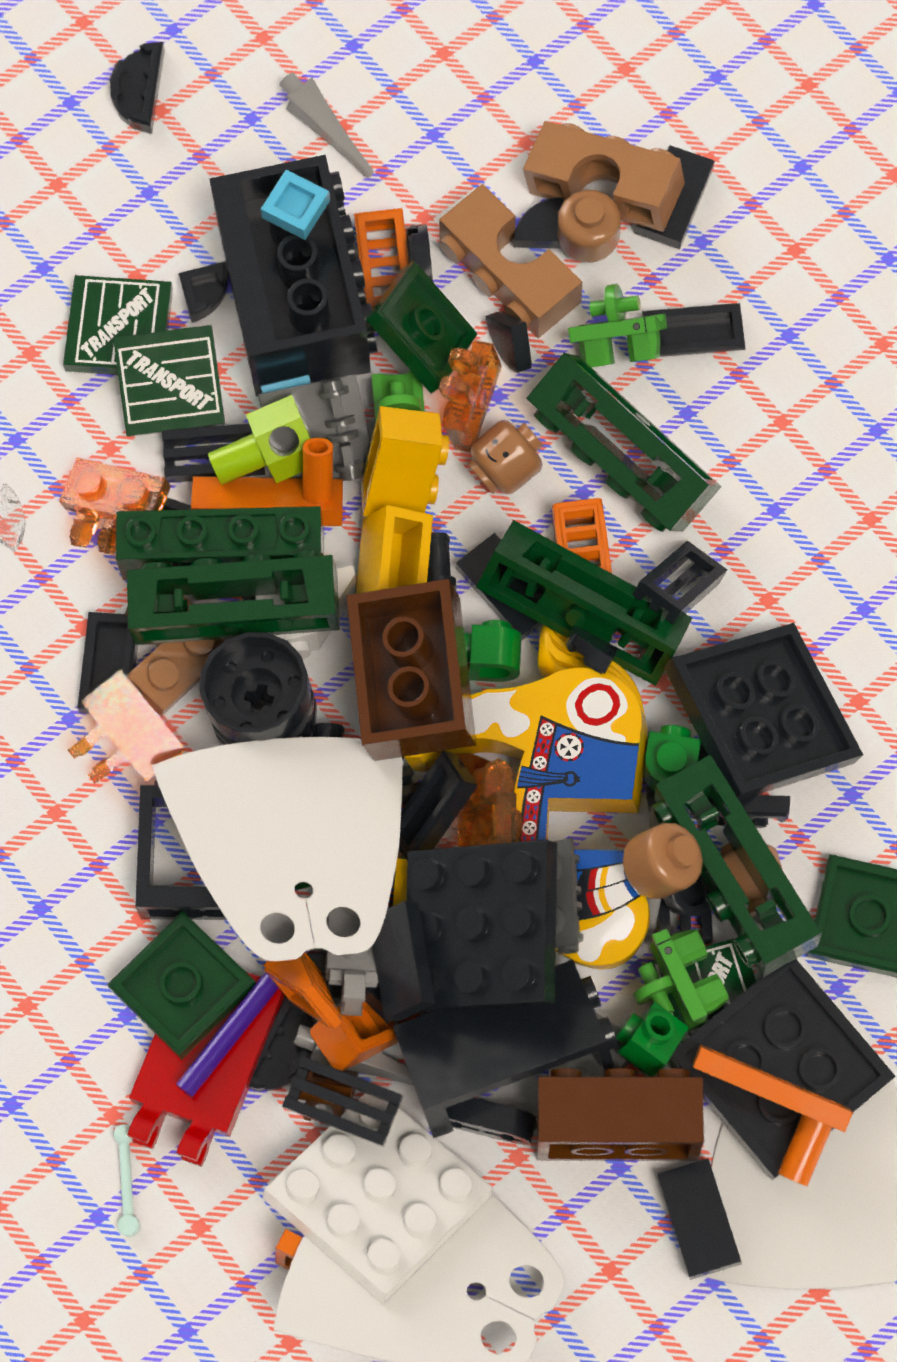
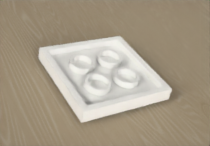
(378, 1205)

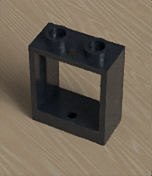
(164, 901)

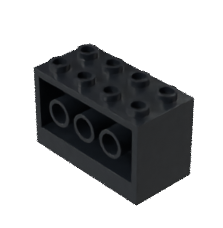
(294, 296)

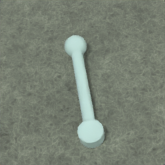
(128, 1224)

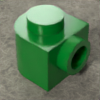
(493, 651)
(669, 753)
(650, 1039)

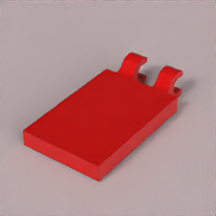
(215, 1103)

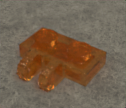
(469, 392)
(101, 490)
(130, 725)
(491, 808)

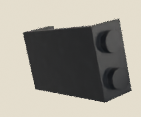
(480, 1050)

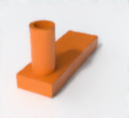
(314, 489)
(817, 1112)

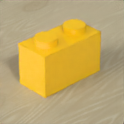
(403, 460)
(394, 549)

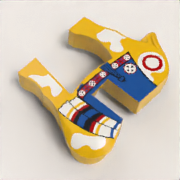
(578, 752)

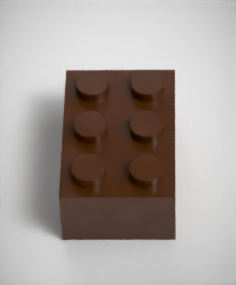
(411, 670)
(619, 1116)

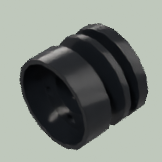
(255, 671)

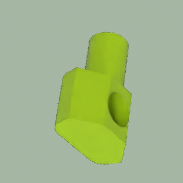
(256, 450)

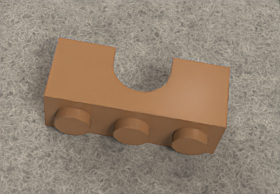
(570, 158)
(531, 291)

